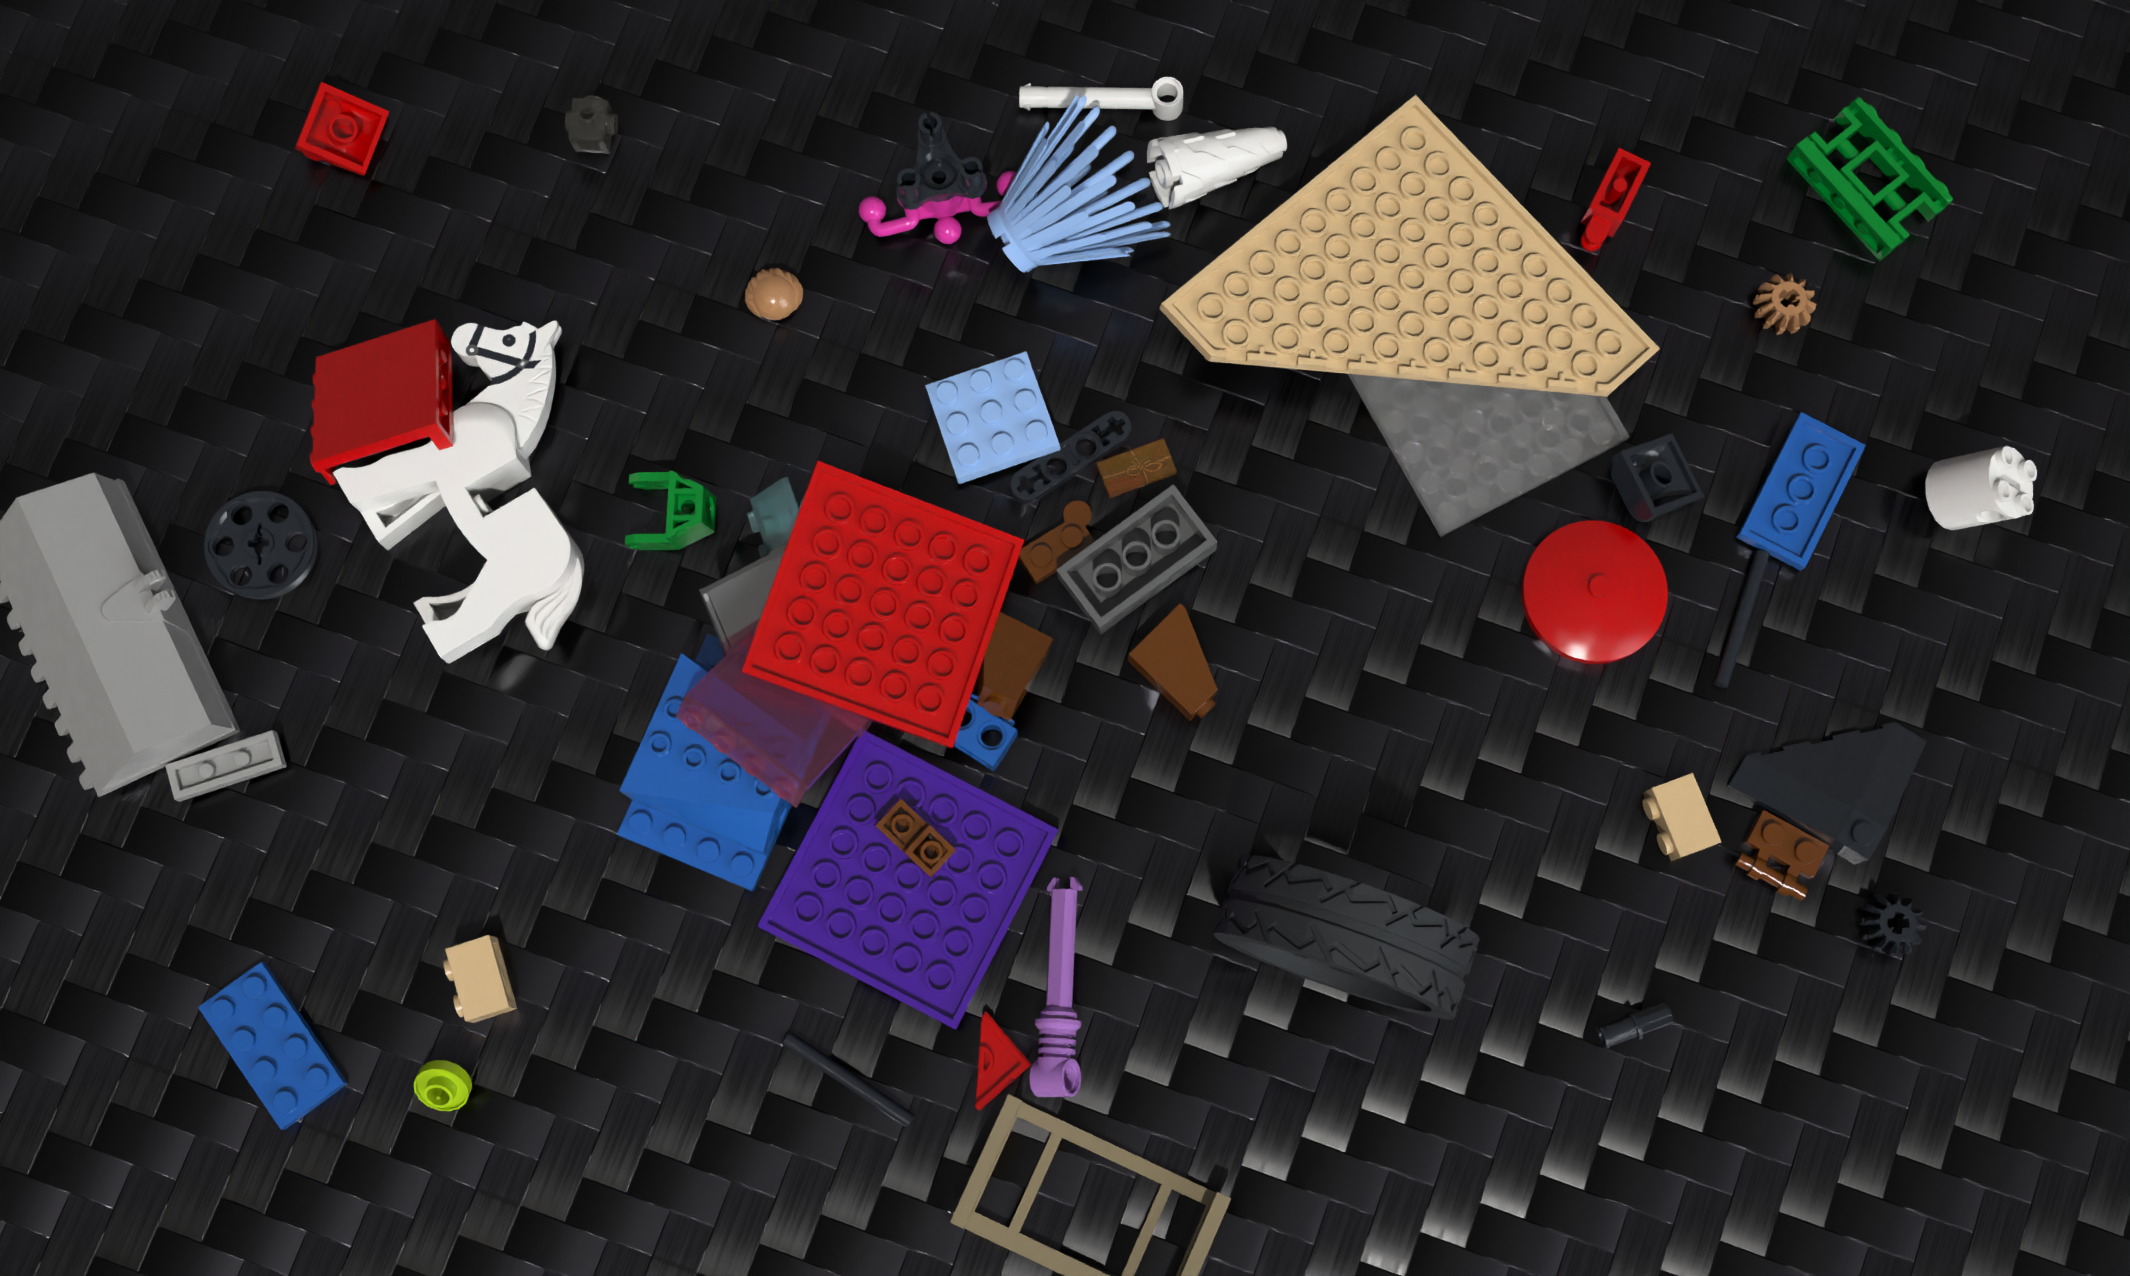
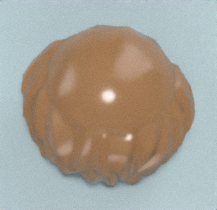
(773, 294)

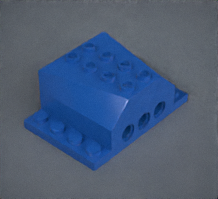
(695, 798)

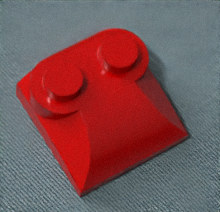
(341, 129)

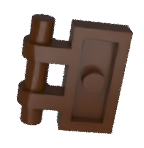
(1785, 845)

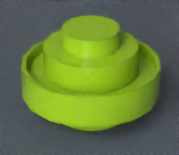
(442, 1085)

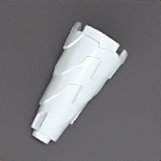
(1199, 163)

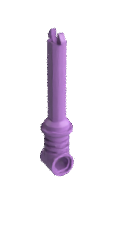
(1056, 1072)

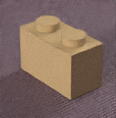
(1680, 817)
(479, 979)

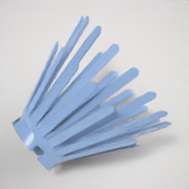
(1056, 222)

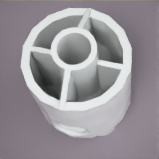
(1980, 488)

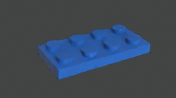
(1801, 491)
(273, 1045)

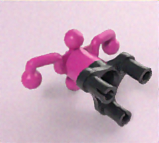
(935, 188)

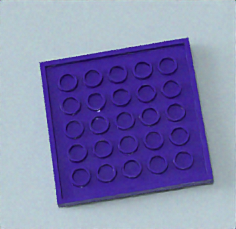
(879, 914)

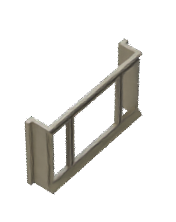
(1013, 1240)

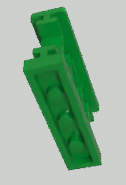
(1850, 197)

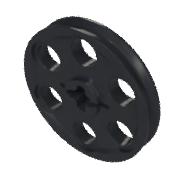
(246, 535)

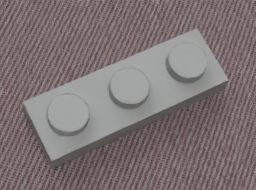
(225, 765)

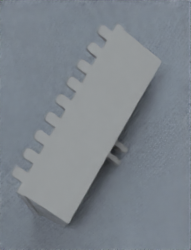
(107, 632)

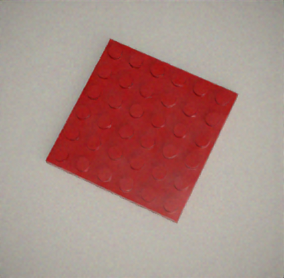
(882, 605)

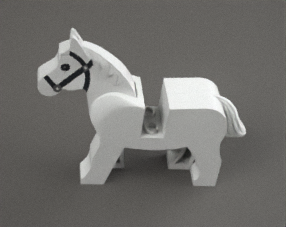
(526, 547)

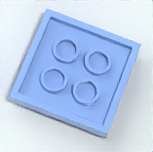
(992, 417)

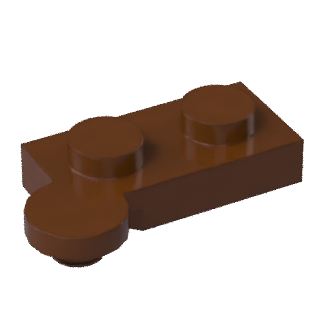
(1059, 545)

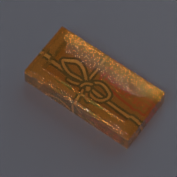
(1136, 468)

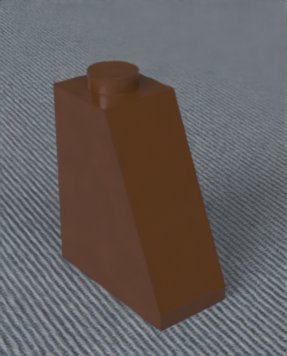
(1010, 665)
(1176, 665)

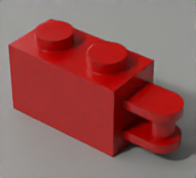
(1612, 198)

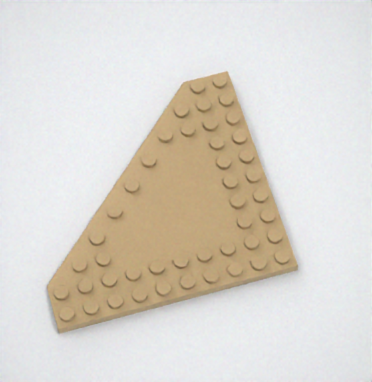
(1410, 271)

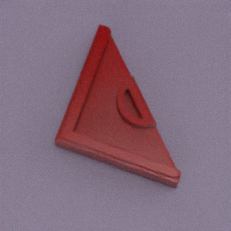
(998, 1062)

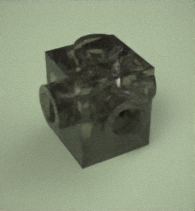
(591, 124)

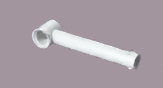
(1109, 97)

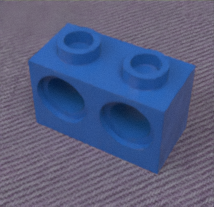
(970, 736)

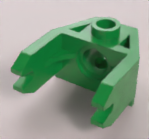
(689, 511)

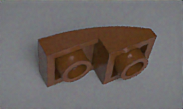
(914, 837)

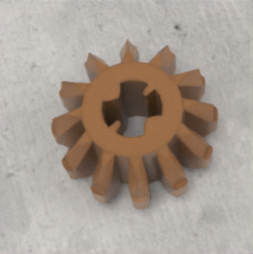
(1792, 293)

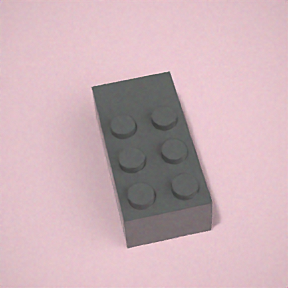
(1137, 559)

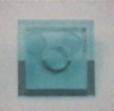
(773, 515)

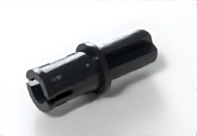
(1634, 1025)

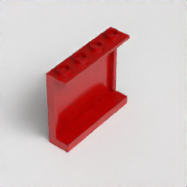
(382, 396)

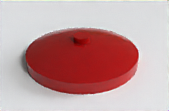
(1594, 592)

